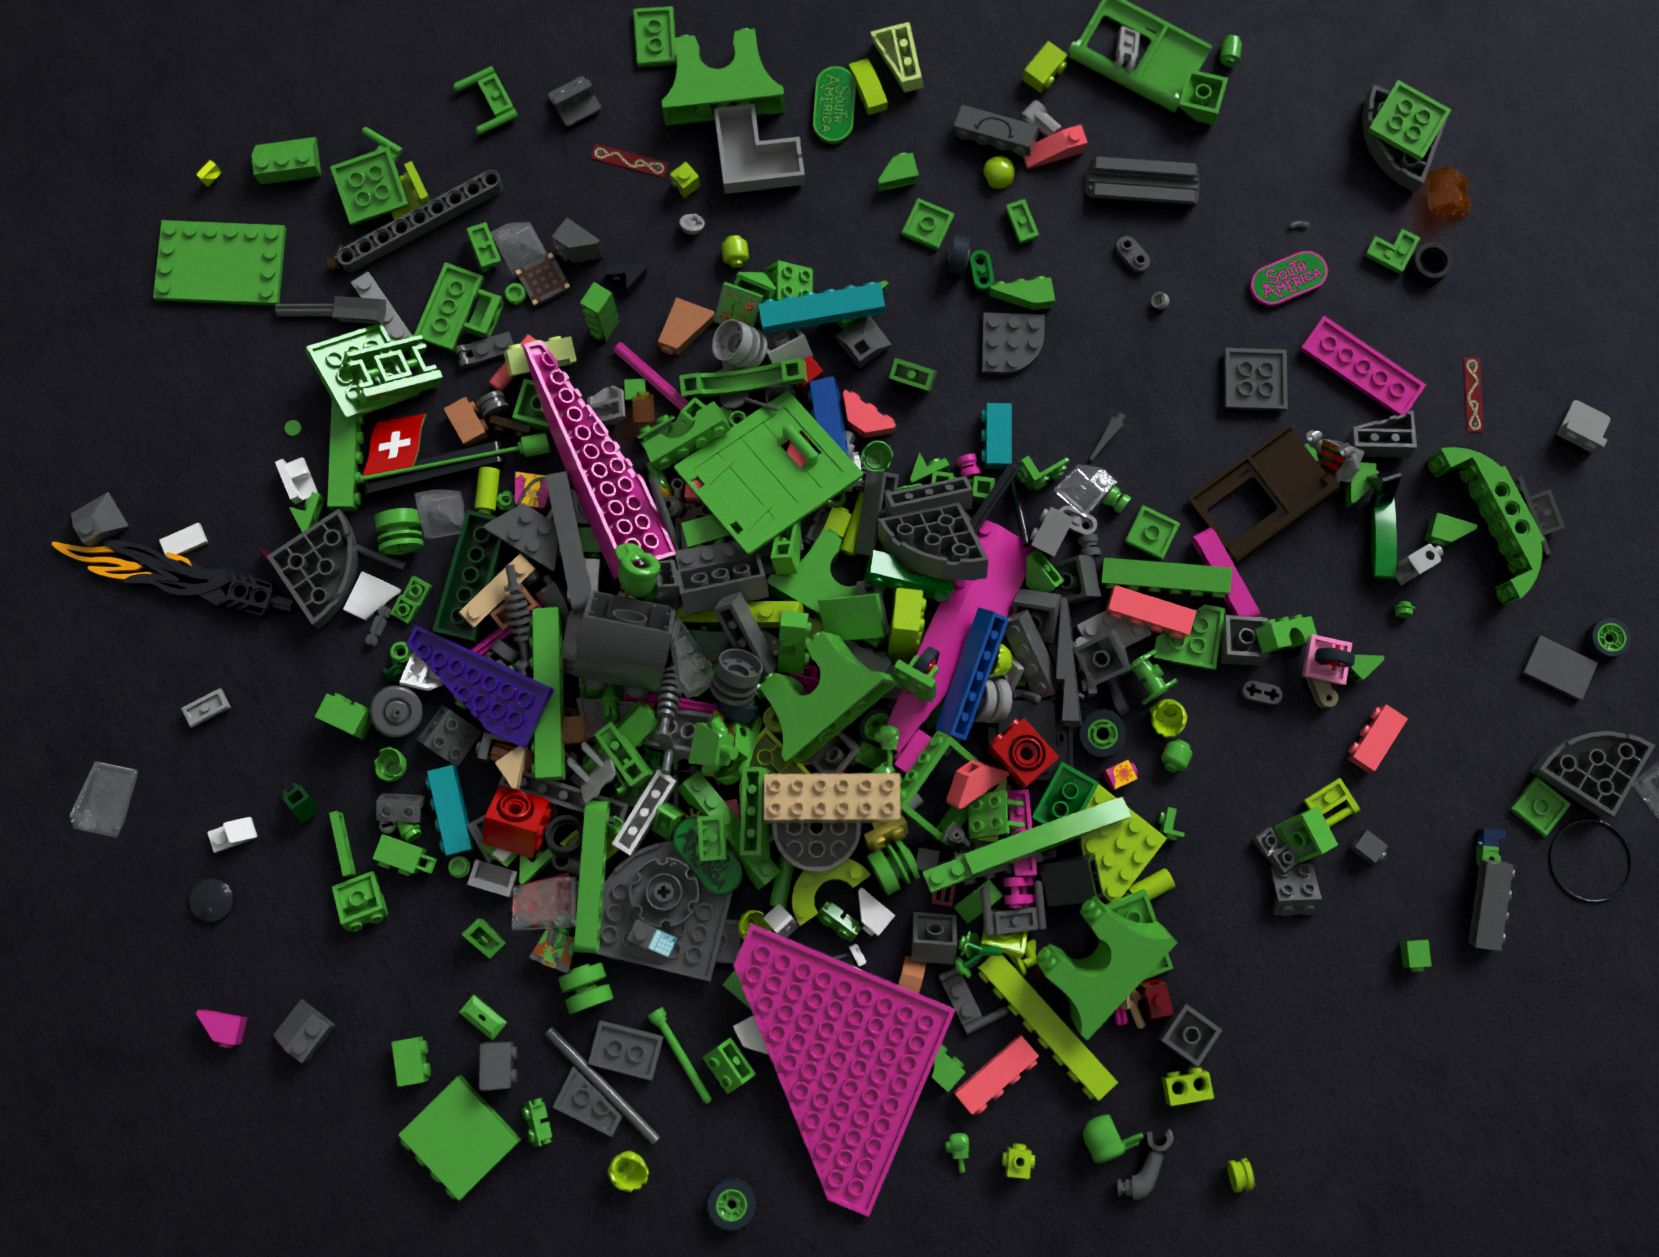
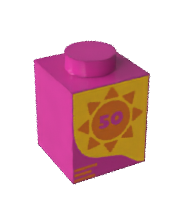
(1120, 774)

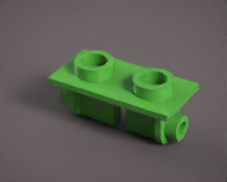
(664, 426)
(845, 928)
(537, 1130)

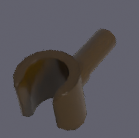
(332, 263)

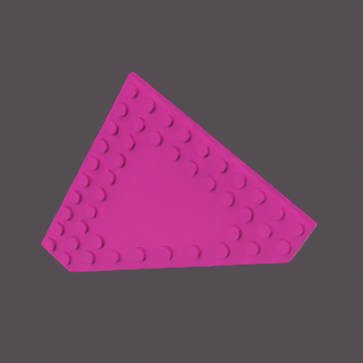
(845, 1054)

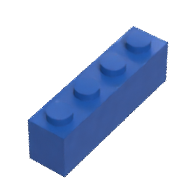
(828, 410)

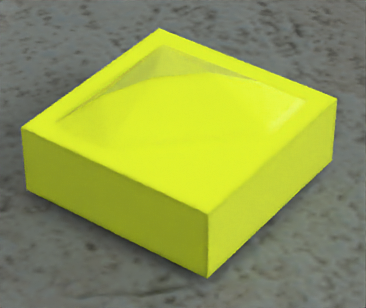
(209, 173)

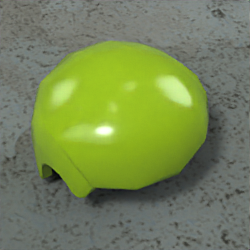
(999, 172)
(754, 917)

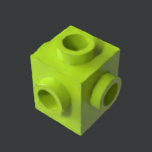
(1020, 1169)

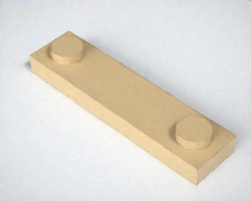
(494, 592)

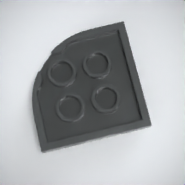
(1010, 341)

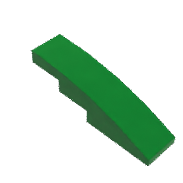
(1384, 541)

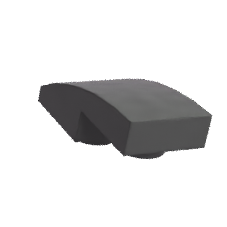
(1278, 854)

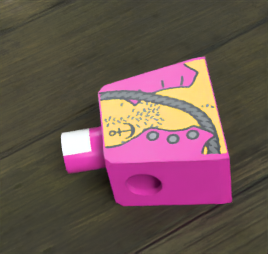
(532, 491)

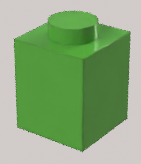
(1415, 954)

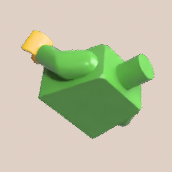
(712, 745)

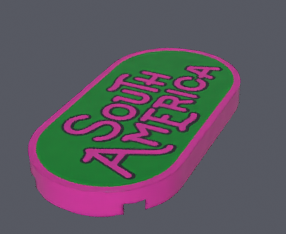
(1288, 278)

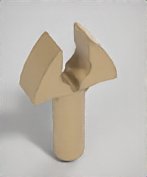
(1131, 1003)

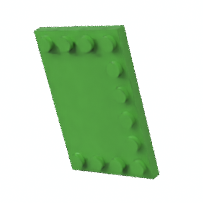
(219, 263)

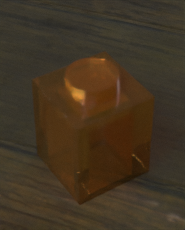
(643, 407)

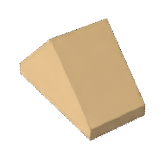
(512, 766)

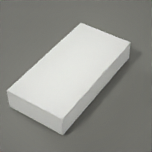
(184, 540)

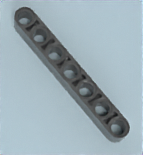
(569, 540)

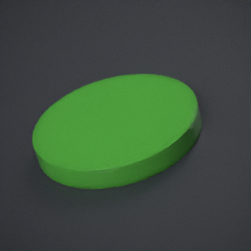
(293, 427)

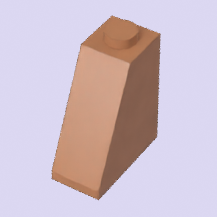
(683, 326)

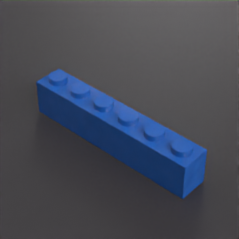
(972, 673)

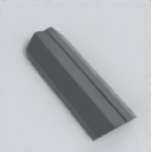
(1142, 180)

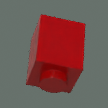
(814, 373)

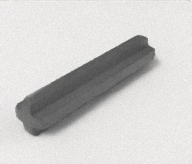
(304, 309)

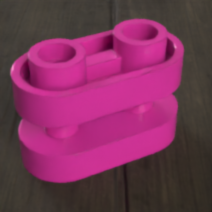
(1019, 892)

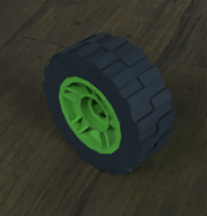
(745, 1204)

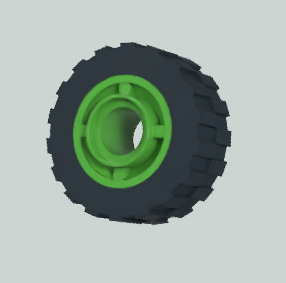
(1109, 744)

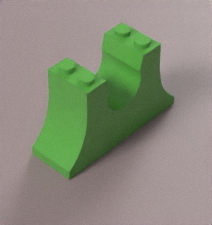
(702, 88)
(816, 582)
(840, 698)
(1109, 975)

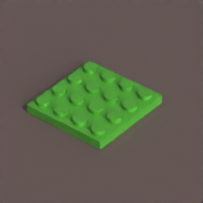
(342, 385)

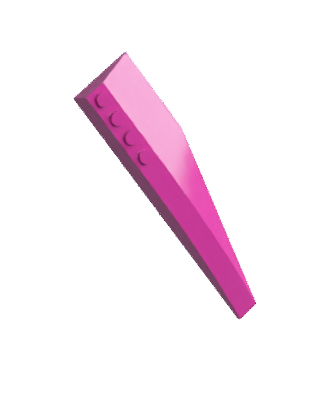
(604, 481)
(954, 619)

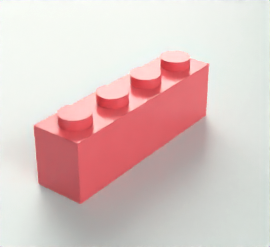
(1151, 612)
(996, 1074)

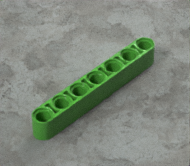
(592, 877)

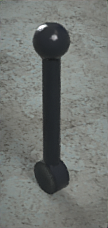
(692, 770)

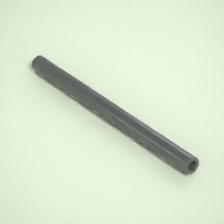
(586, 1069)

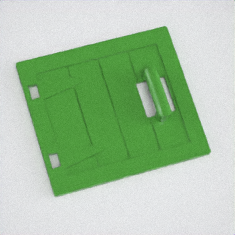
(758, 483)

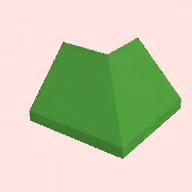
(758, 283)

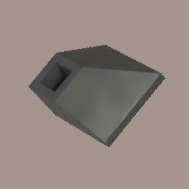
(863, 341)

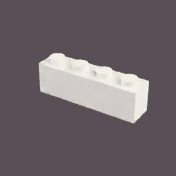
(643, 814)

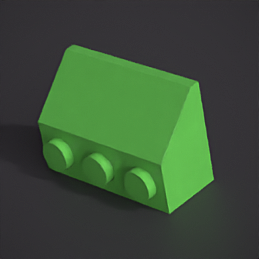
(286, 160)

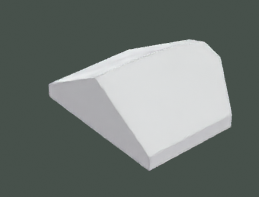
(418, 675)

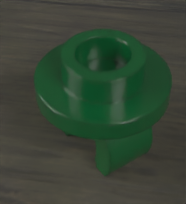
(394, 673)

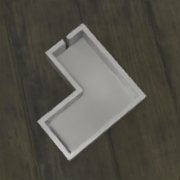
(754, 163)

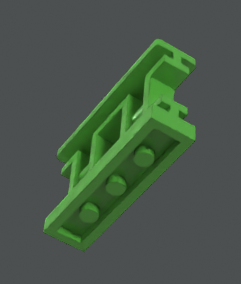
(394, 385)

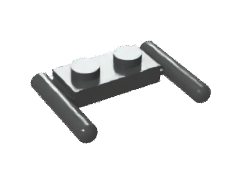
(1014, 919)
(964, 1002)

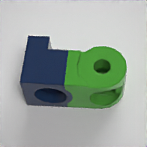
(1488, 844)

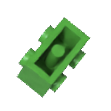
(729, 1065)

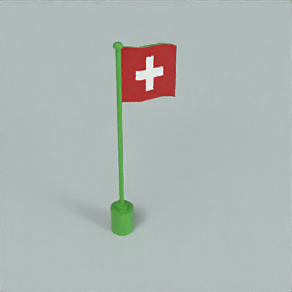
(397, 445)

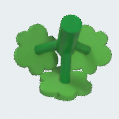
(970, 946)

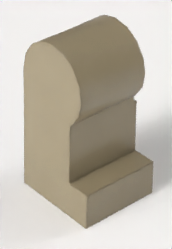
(1322, 693)

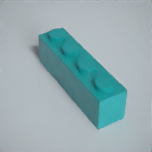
(450, 810)

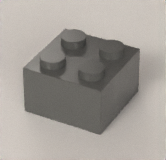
(1189, 1034)

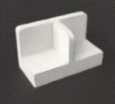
(296, 479)

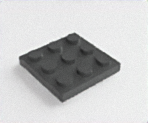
(1255, 379)

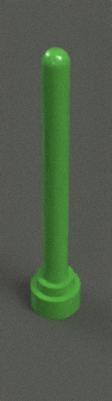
(659, 1019)

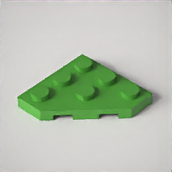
(1202, 644)

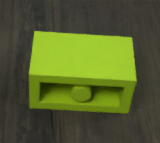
(1044, 67)

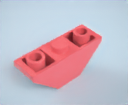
(864, 417)
(973, 781)

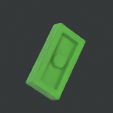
(1022, 221)

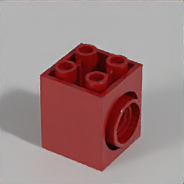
(1024, 738)
(516, 821)

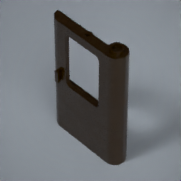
(1286, 475)

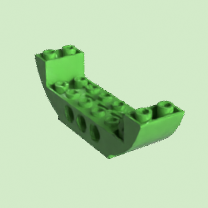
(1503, 511)

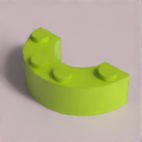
(809, 882)

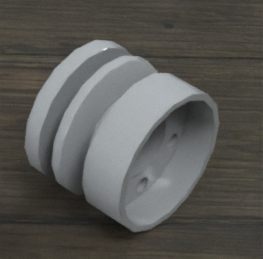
(739, 344)

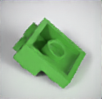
(359, 901)

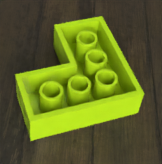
(906, 622)

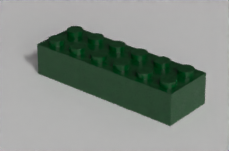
(472, 568)

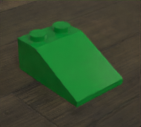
(1064, 795)

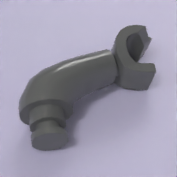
(1144, 1182)

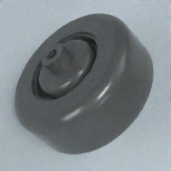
(395, 711)

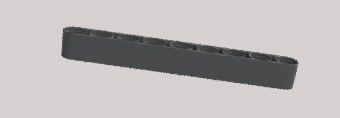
(414, 229)

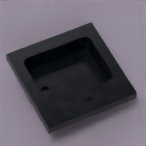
(1047, 721)

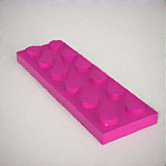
(1362, 367)

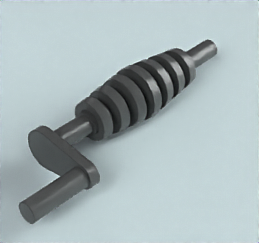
(518, 620)
(667, 706)

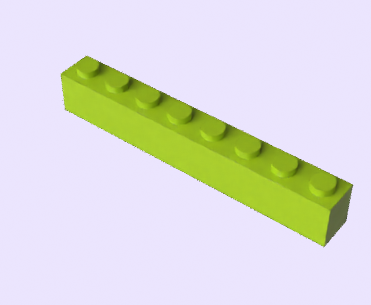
(1047, 1025)

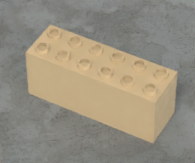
(831, 798)

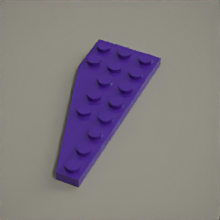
(495, 694)

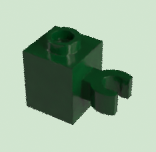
(300, 803)

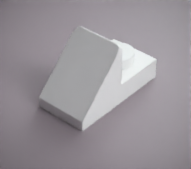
(232, 834)
(781, 921)

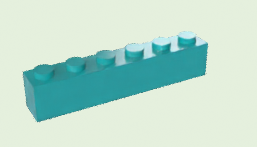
(821, 308)

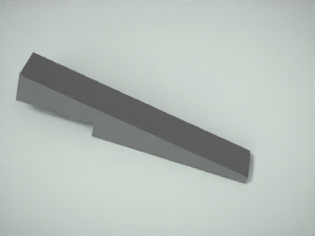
(1066, 668)

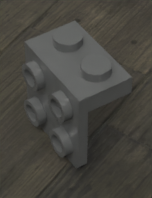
(485, 746)
(1296, 890)

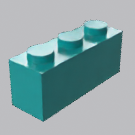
(997, 435)

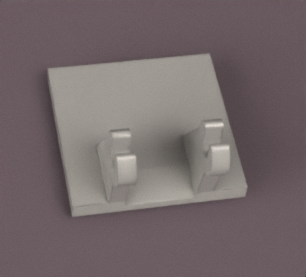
(593, 782)

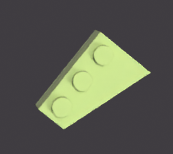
(899, 53)
(560, 348)

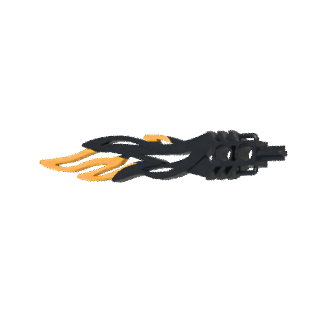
(211, 590)

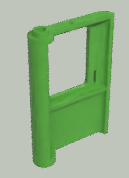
(1164, 64)

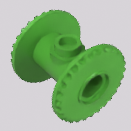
(1154, 683)

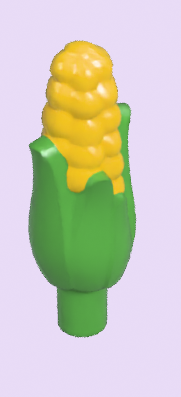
(654, 472)

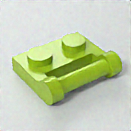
(1330, 797)

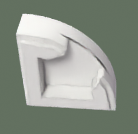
(858, 956)

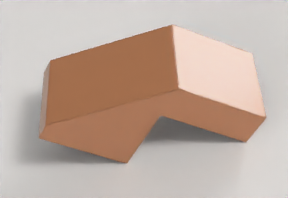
(912, 974)

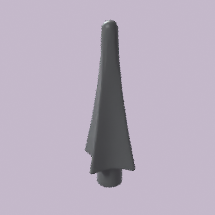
(1113, 427)

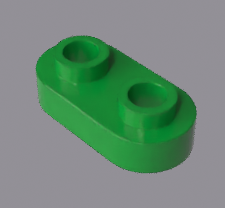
(981, 271)

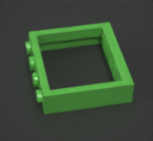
(918, 774)

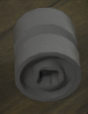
(502, 652)

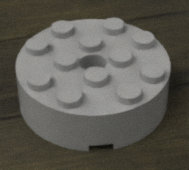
(816, 851)

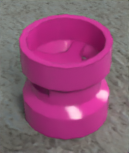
(968, 466)

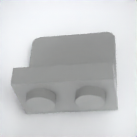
(1584, 426)

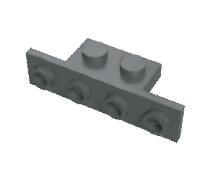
(1544, 512)

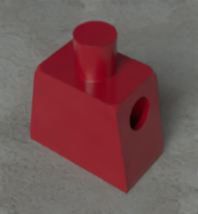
(1155, 1000)

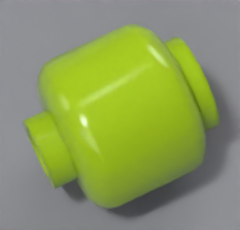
(735, 251)

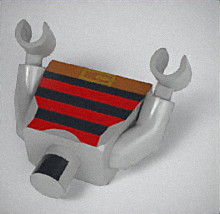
(1336, 457)

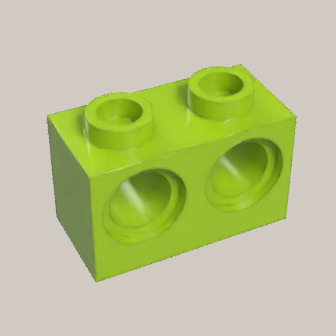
(1188, 1092)

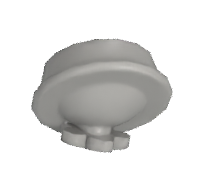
(692, 223)

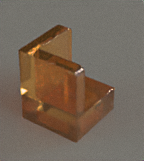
(575, 729)

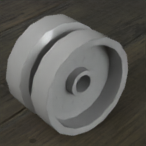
(995, 702)

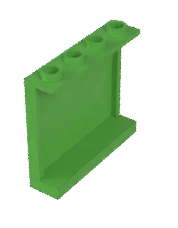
(459, 1138)

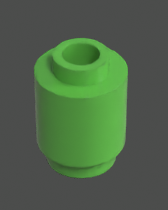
(1230, 50)

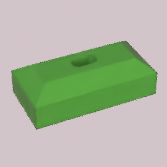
(491, 1026)

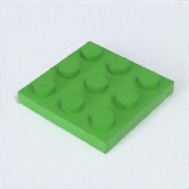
(1409, 120)
(370, 186)

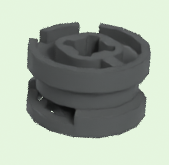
(493, 404)

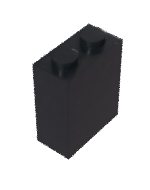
(1070, 879)

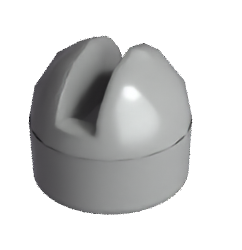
(1160, 300)
(390, 829)

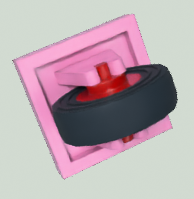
(1328, 659)

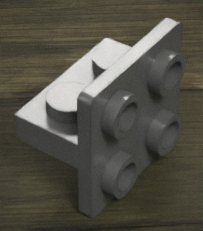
(575, 101)

